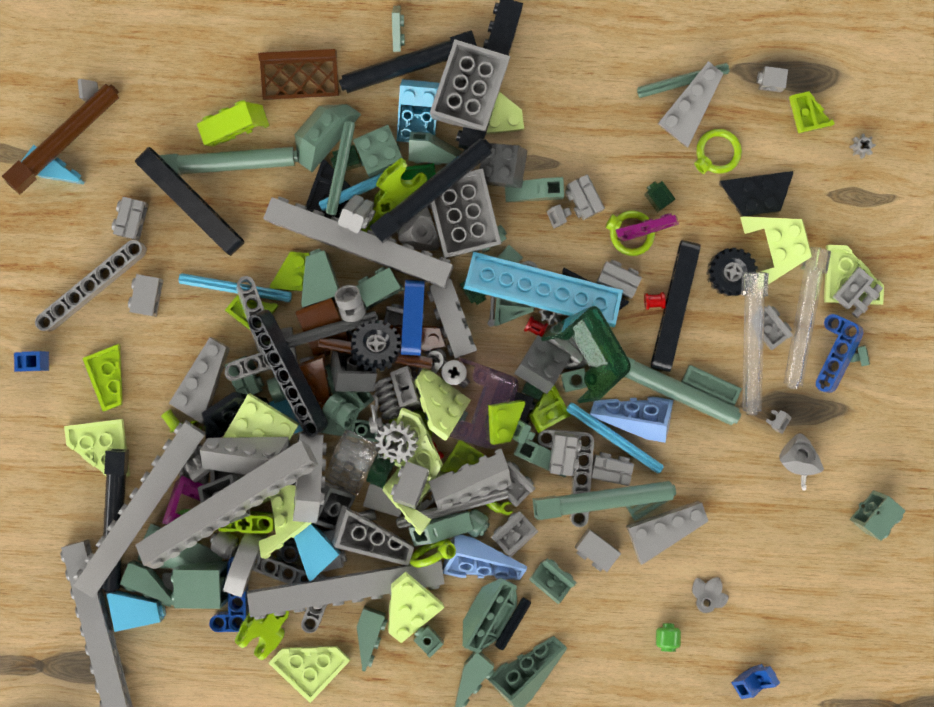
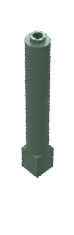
(232, 160)
(683, 393)
(556, 506)

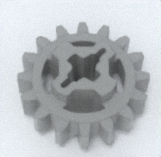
(396, 450)

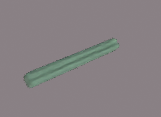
(674, 82)
(340, 168)

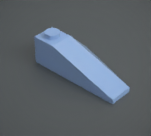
(640, 417)
(479, 559)

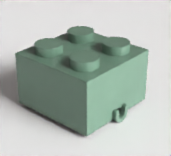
(377, 150)
(379, 287)
(878, 515)

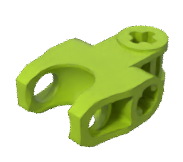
(393, 188)
(256, 523)
(267, 630)

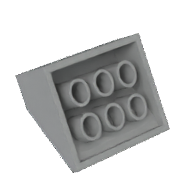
(469, 86)
(465, 217)

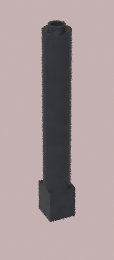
(402, 64)
(431, 190)
(115, 469)

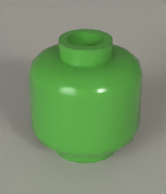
(668, 637)

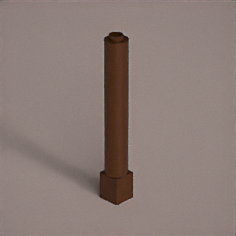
(24, 173)

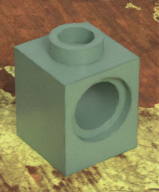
(566, 380)

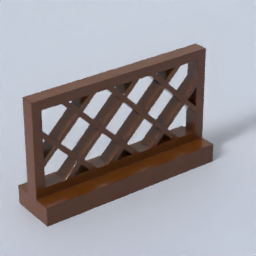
(303, 57)

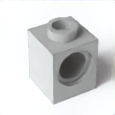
(772, 79)

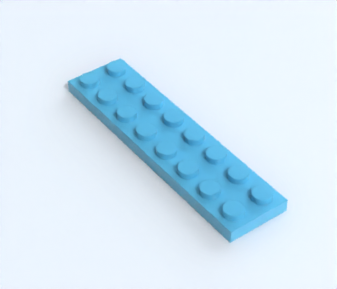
(540, 287)

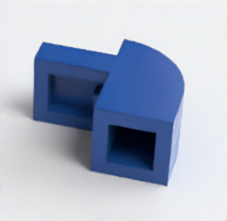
(31, 361)
(754, 680)

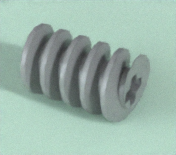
(448, 376)
(387, 399)

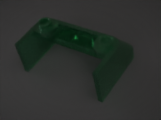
(599, 348)

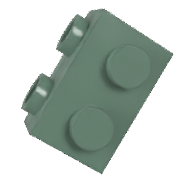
(552, 580)

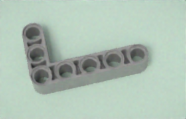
(241, 364)
(582, 469)
(298, 572)

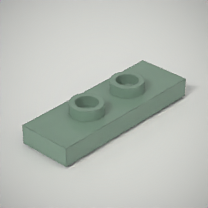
(711, 385)

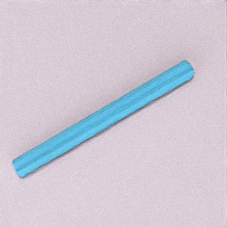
(231, 287)
(614, 438)

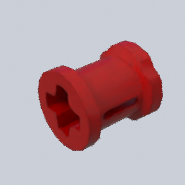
(654, 300)
(535, 327)

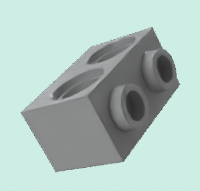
(405, 390)

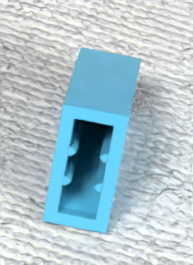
(315, 550)
(133, 610)

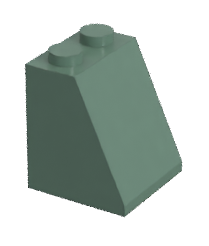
(319, 279)
(200, 585)

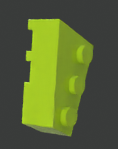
(231, 122)

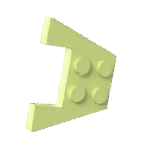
(786, 242)
(412, 515)
(285, 527)

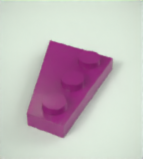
(647, 227)

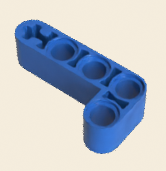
(412, 317)
(835, 354)
(233, 611)

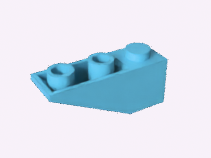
(57, 171)

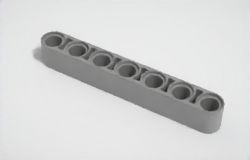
(82, 286)

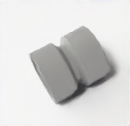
(350, 303)

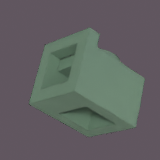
(428, 632)

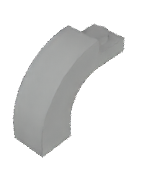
(243, 564)

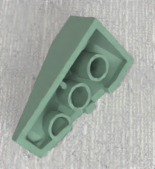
(192, 555)
(524, 676)

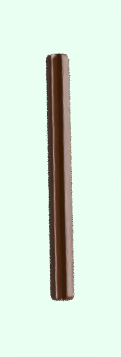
(345, 347)

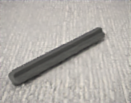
(328, 330)

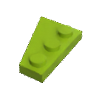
(105, 375)

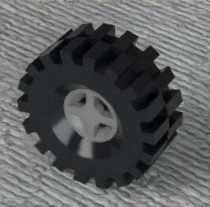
(732, 261)
(380, 337)

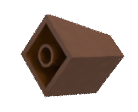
(318, 316)

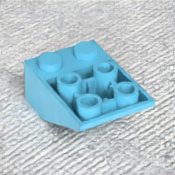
(415, 107)

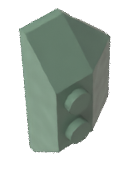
(322, 133)
(489, 614)

